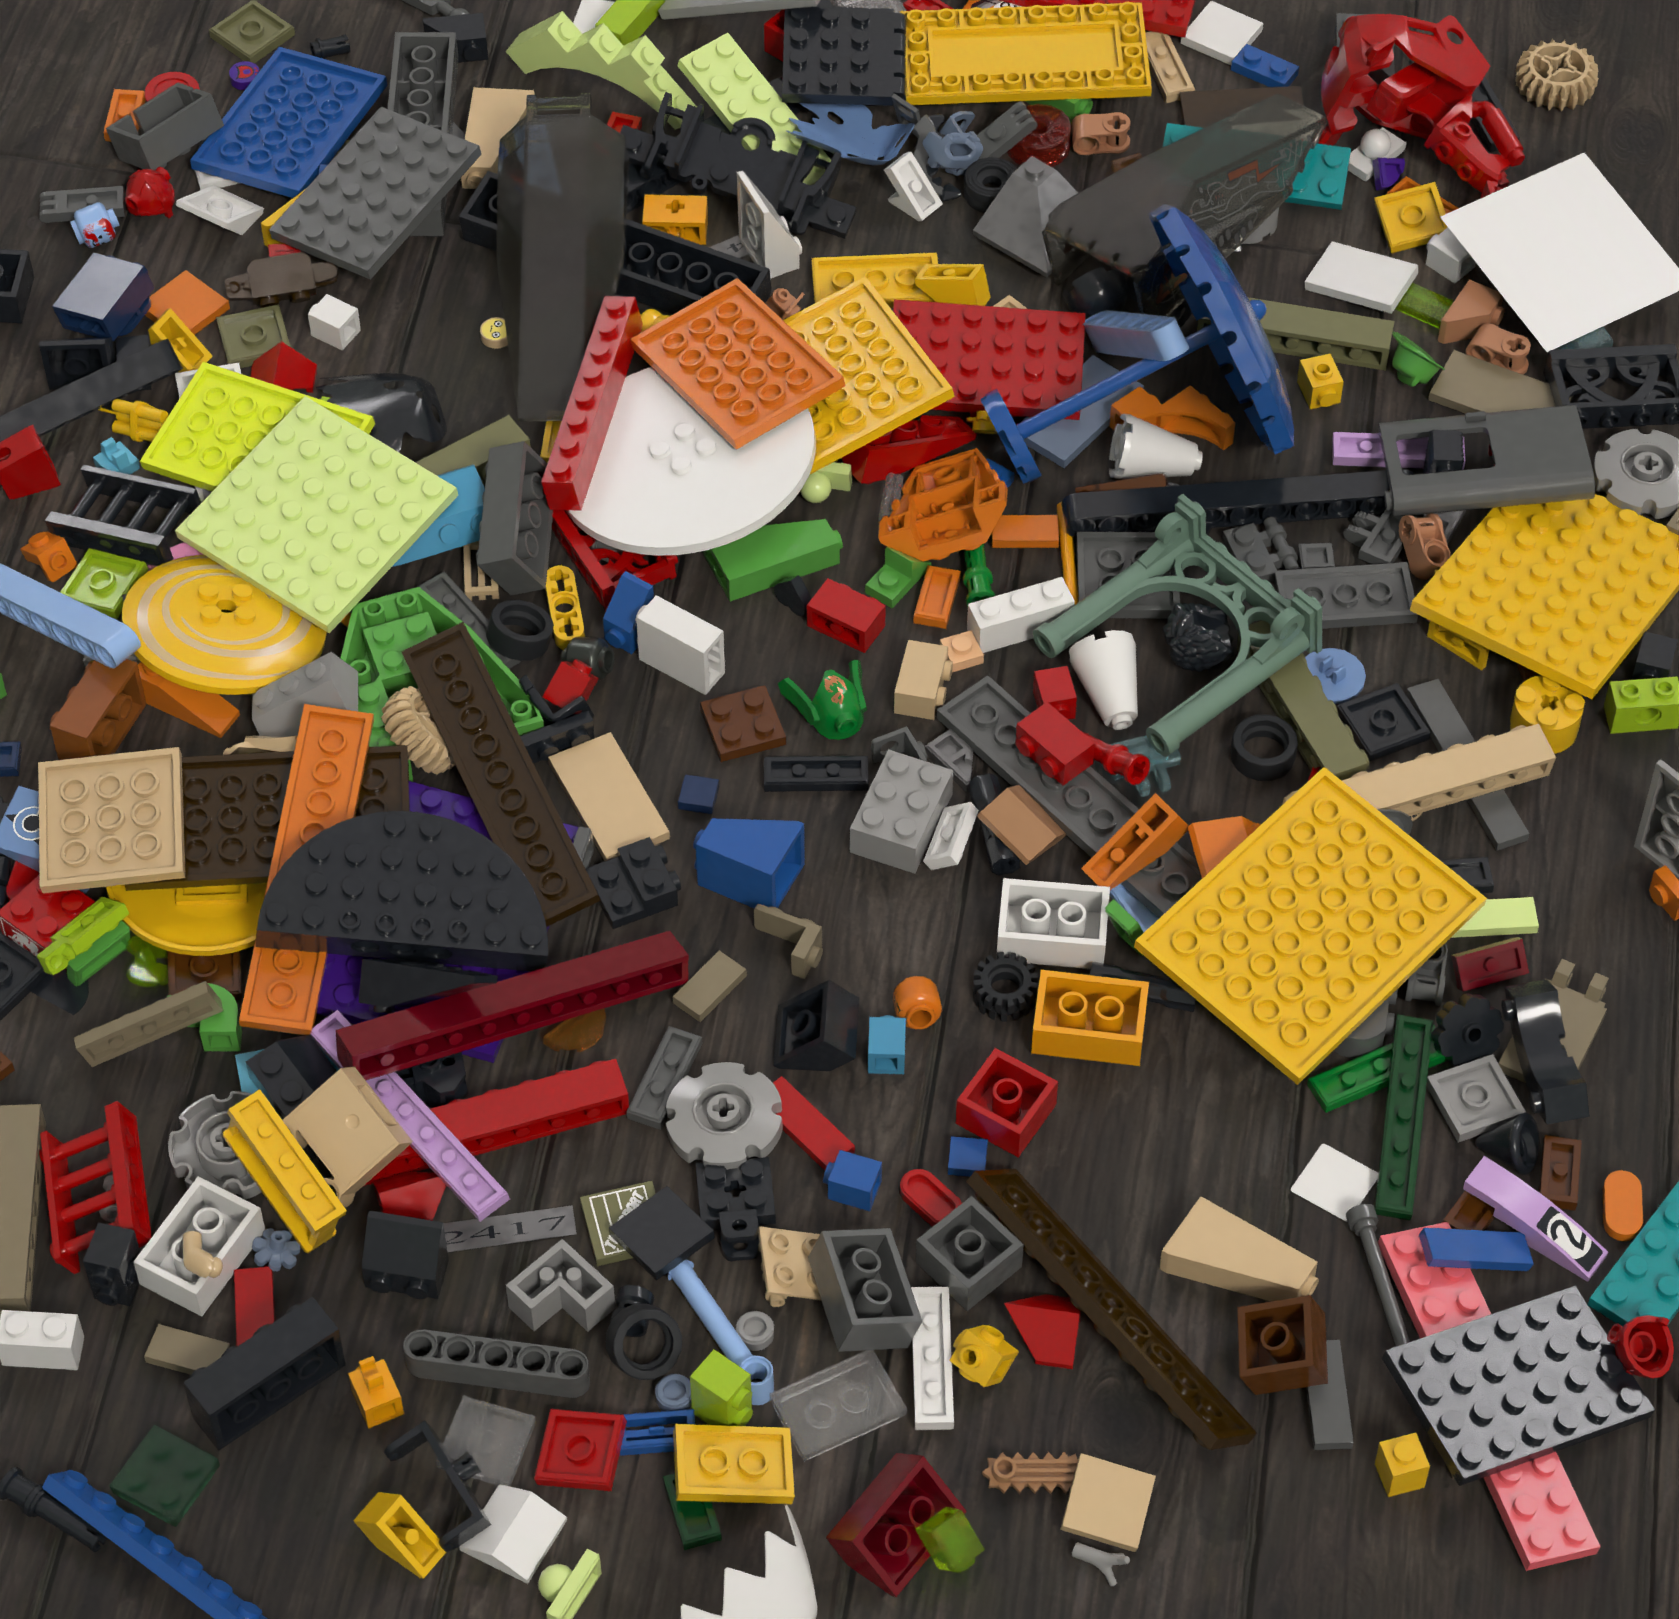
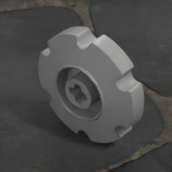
(1640, 472)
(724, 1116)
(202, 1150)

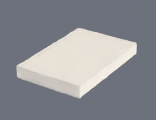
(1361, 277)

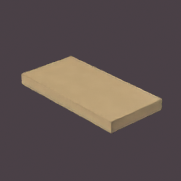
(607, 795)

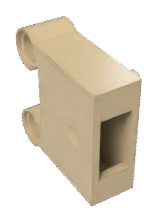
(348, 1131)

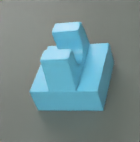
(116, 457)

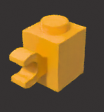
(375, 1392)

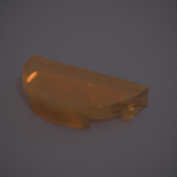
(577, 1032)

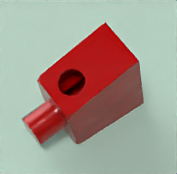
(26, 465)

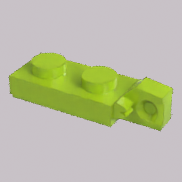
(81, 933)

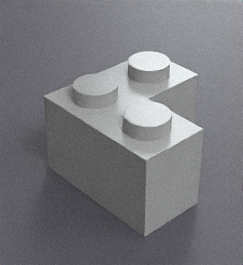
(557, 1282)

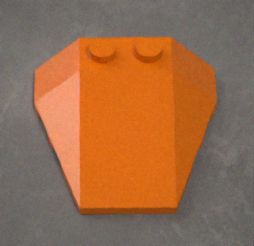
(945, 507)

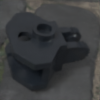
(437, 1080)

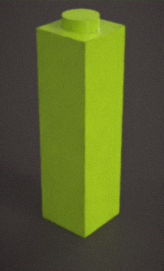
(630, 18)

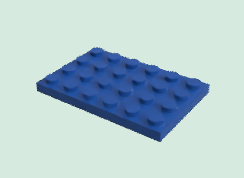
(289, 122)

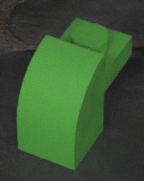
(221, 1030)

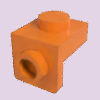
(51, 554)
(1665, 891)

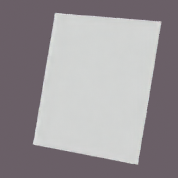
(1565, 251)

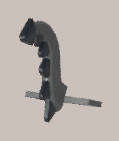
(921, 129)

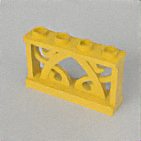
(283, 1171)

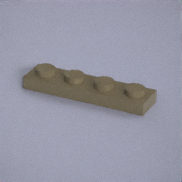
(148, 1024)

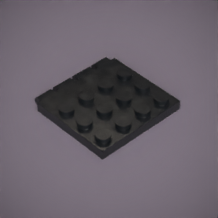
(843, 55)

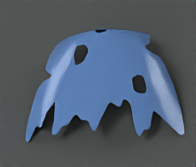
(852, 136)

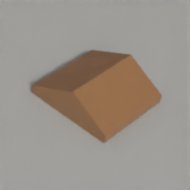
(1021, 824)

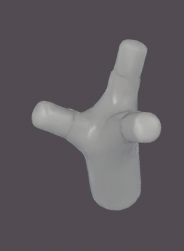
(1100, 1559)

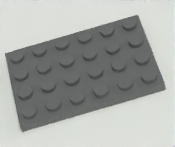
(375, 192)

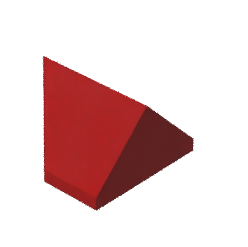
(285, 368)
(410, 1194)
(1048, 1328)

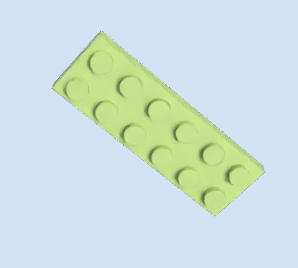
(740, 91)

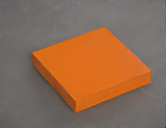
(190, 300)

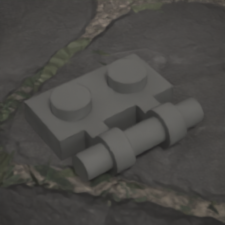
(1250, 546)

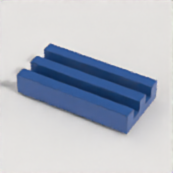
(656, 1438)

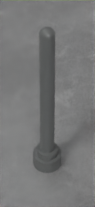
(1363, 1221)

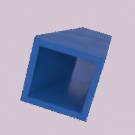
(750, 859)

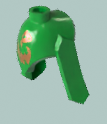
(837, 705)

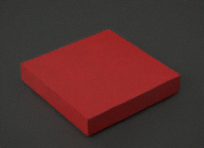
(580, 1450)

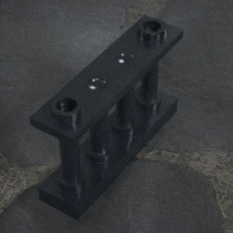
(125, 540)

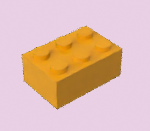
(1089, 1017)

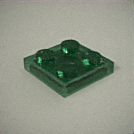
(164, 1475)

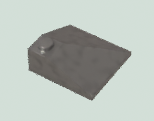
(1021, 213)

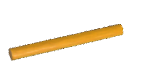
(1067, 556)

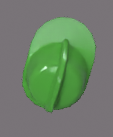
(1413, 362)

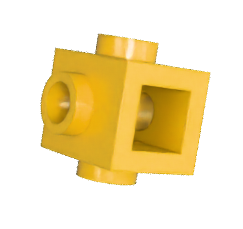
(983, 1355)

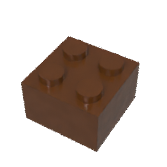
(1282, 1345)

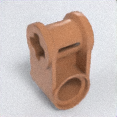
(1097, 134)
(1500, 348)
(1425, 544)

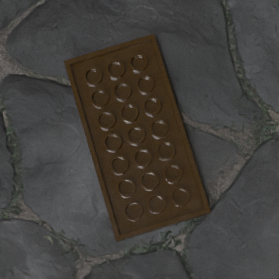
(237, 807)

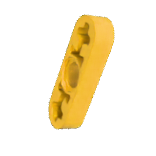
(568, 596)

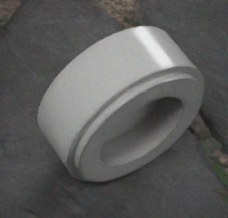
(755, 1330)

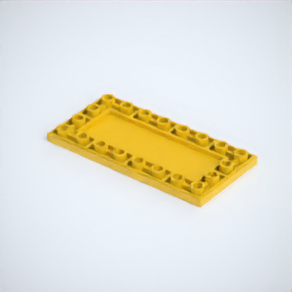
(1026, 53)

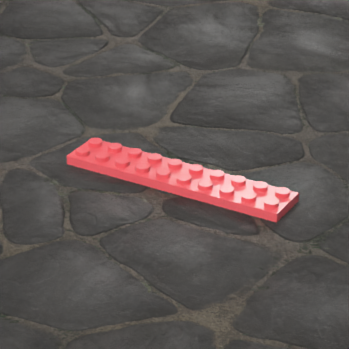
(1533, 1496)

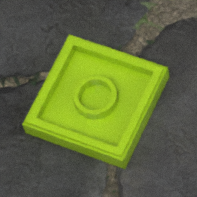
(102, 581)

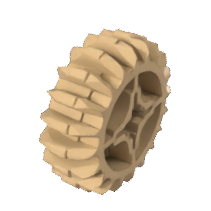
(1556, 75)
(412, 725)

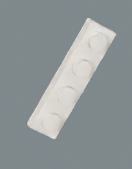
(931, 1361)

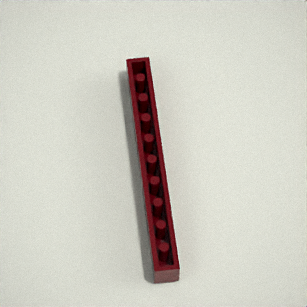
(512, 1006)

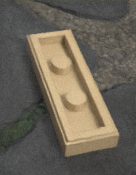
(1167, 66)

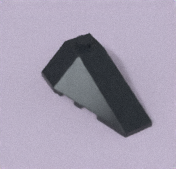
(409, 983)

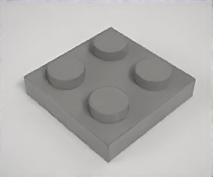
(1474, 1097)

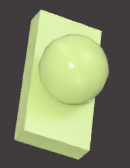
(830, 477)
(569, 1588)

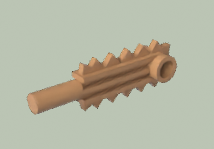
(1031, 1472)

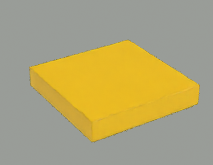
(1411, 216)

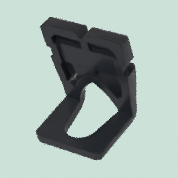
(547, 715)

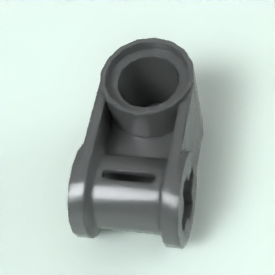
(1429, 979)

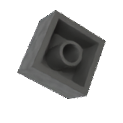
(969, 1253)

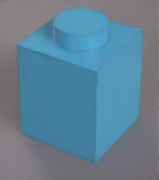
(886, 1045)

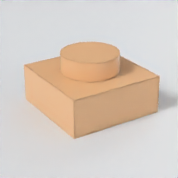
(963, 650)

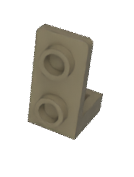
(796, 930)

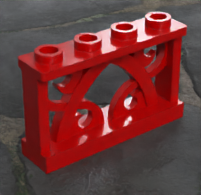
(605, 578)

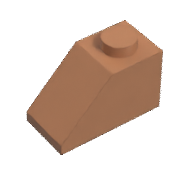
(1469, 311)

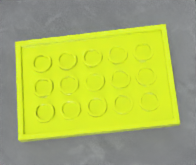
(221, 422)

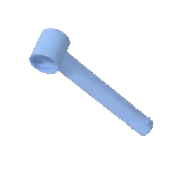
(723, 1331)

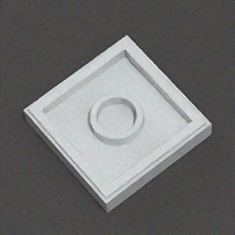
(1221, 32)

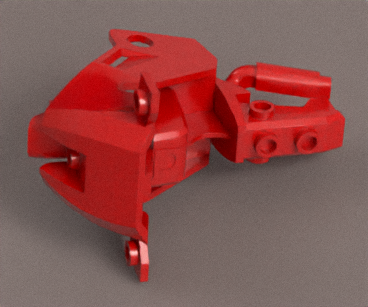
(1422, 99)

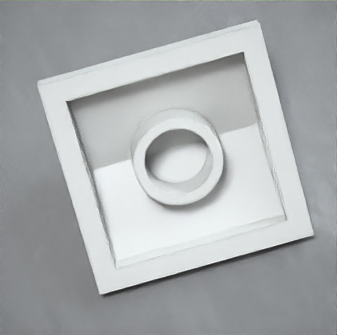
(222, 208)
(518, 1534)

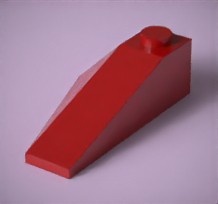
(908, 447)

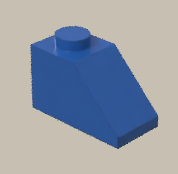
(620, 616)

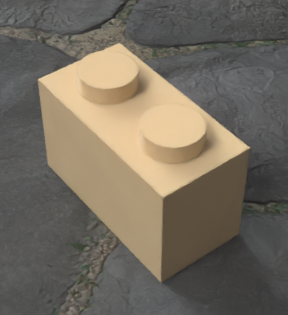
(922, 679)

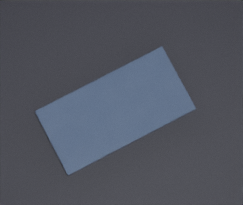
(1069, 437)

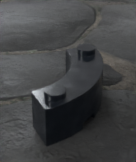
(1550, 1075)

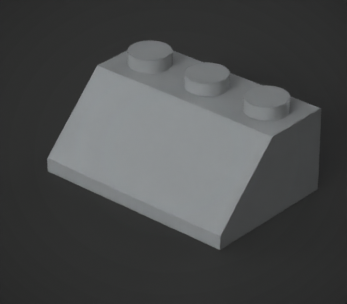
(322, 682)

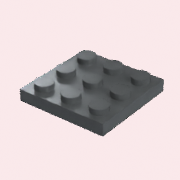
(1109, 553)

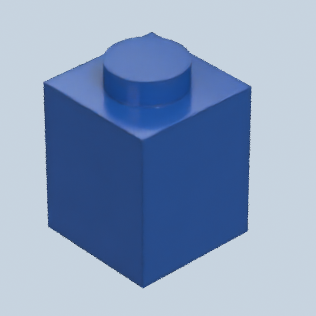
(853, 1180)

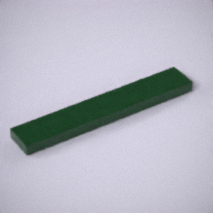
(1403, 1117)

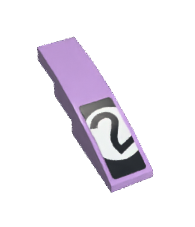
(1535, 1216)

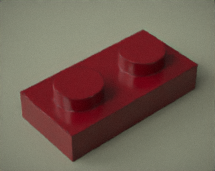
(1490, 964)

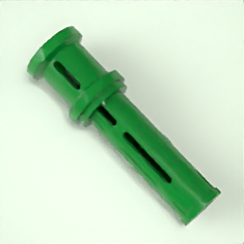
(977, 576)

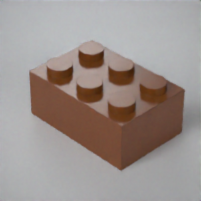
(98, 711)

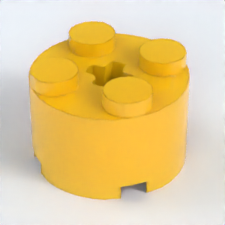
(1552, 707)

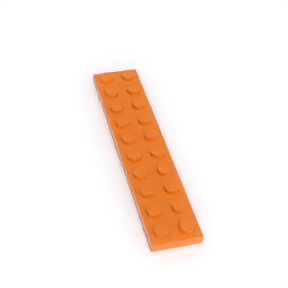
(320, 793)

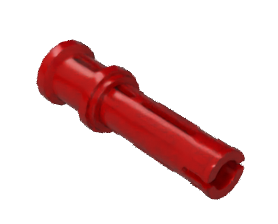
(1118, 760)

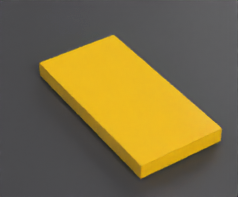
(889, 274)

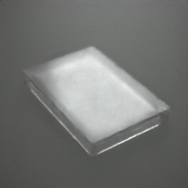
(838, 1404)

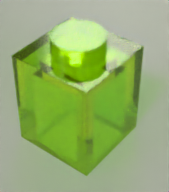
(950, 1540)

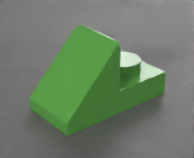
(895, 577)

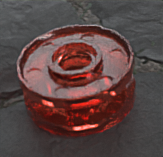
(1048, 141)

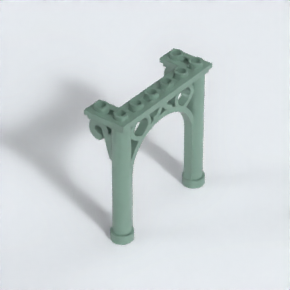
(1180, 544)

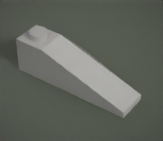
(1660, 819)

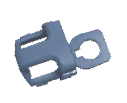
(964, 146)

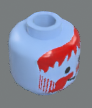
(94, 225)

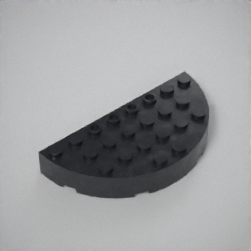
(406, 892)

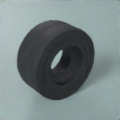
(983, 172)

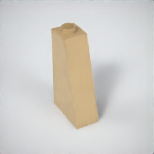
(490, 117)
(1236, 1256)

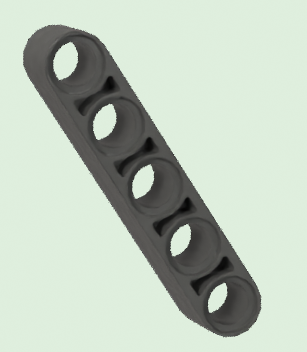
(483, 1351)

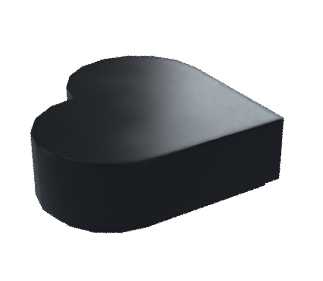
(794, 594)

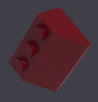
(879, 1528)

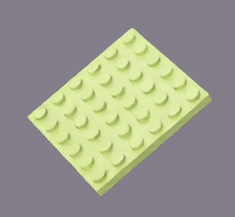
(317, 513)

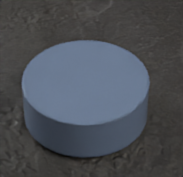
(673, 1393)

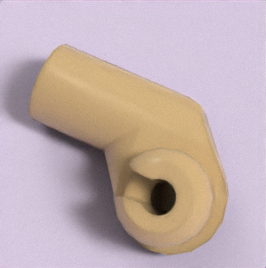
(198, 1260)

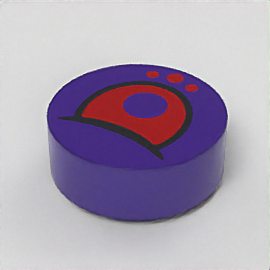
(242, 74)

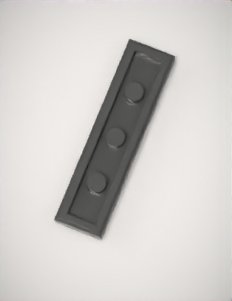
(453, 598)

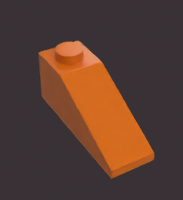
(195, 707)
(1136, 843)

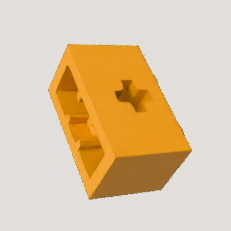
(678, 215)

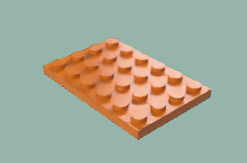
(737, 363)

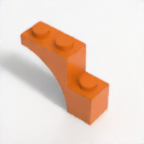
(1182, 414)

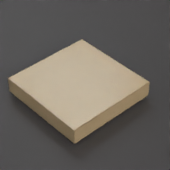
(1108, 1502)

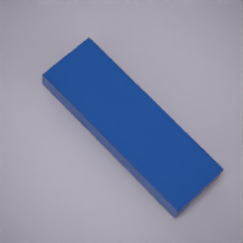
(1475, 1249)

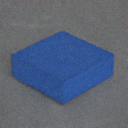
(967, 1156)

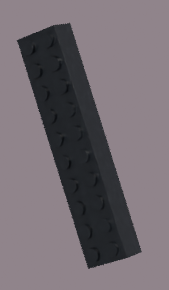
(656, 265)

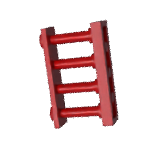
(126, 1192)

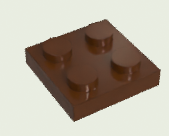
(743, 723)

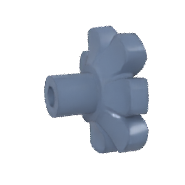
(276, 1249)

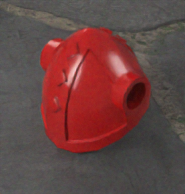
(150, 193)
(1642, 1344)

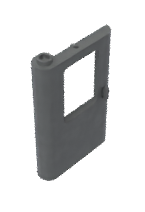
(1535, 454)

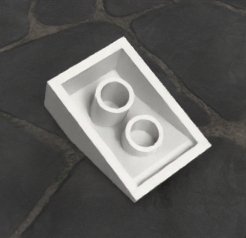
(764, 231)

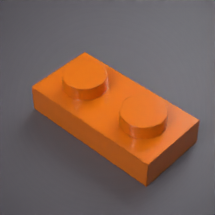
(123, 103)

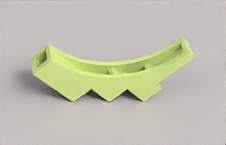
(598, 52)

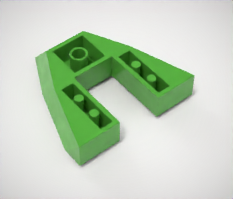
(397, 622)

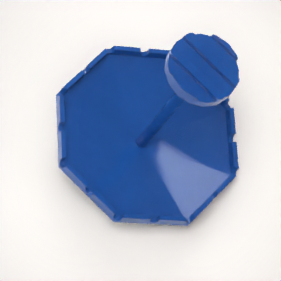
(1232, 336)

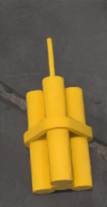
(136, 419)

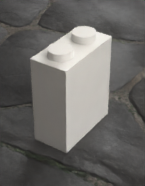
(680, 644)

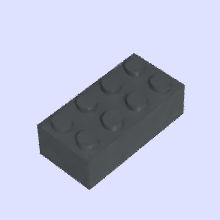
(515, 520)

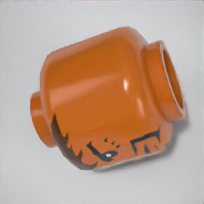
(917, 1001)

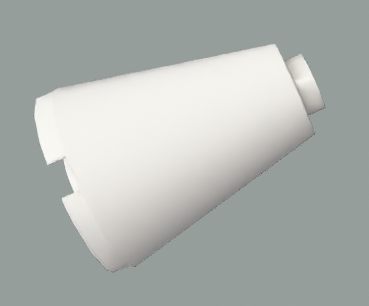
(1148, 450)
(1109, 675)

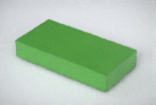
(1124, 923)
(99, 955)

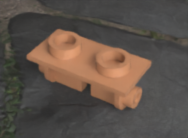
(784, 303)

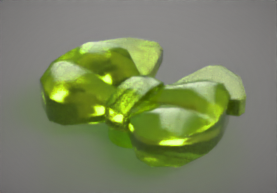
(145, 970)

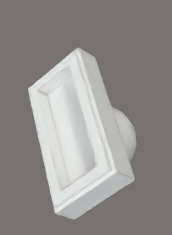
(1373, 145)

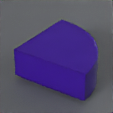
(1387, 171)

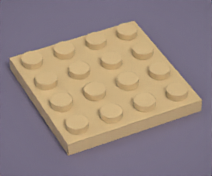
(111, 820)

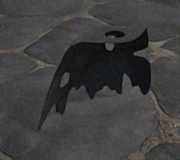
(392, 409)

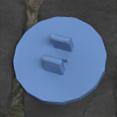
(1338, 672)

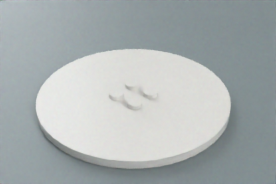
(678, 484)

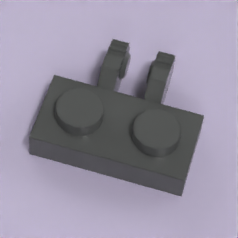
(1376, 537)

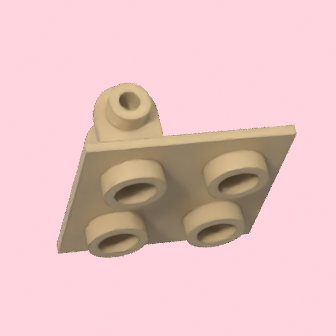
(787, 1264)

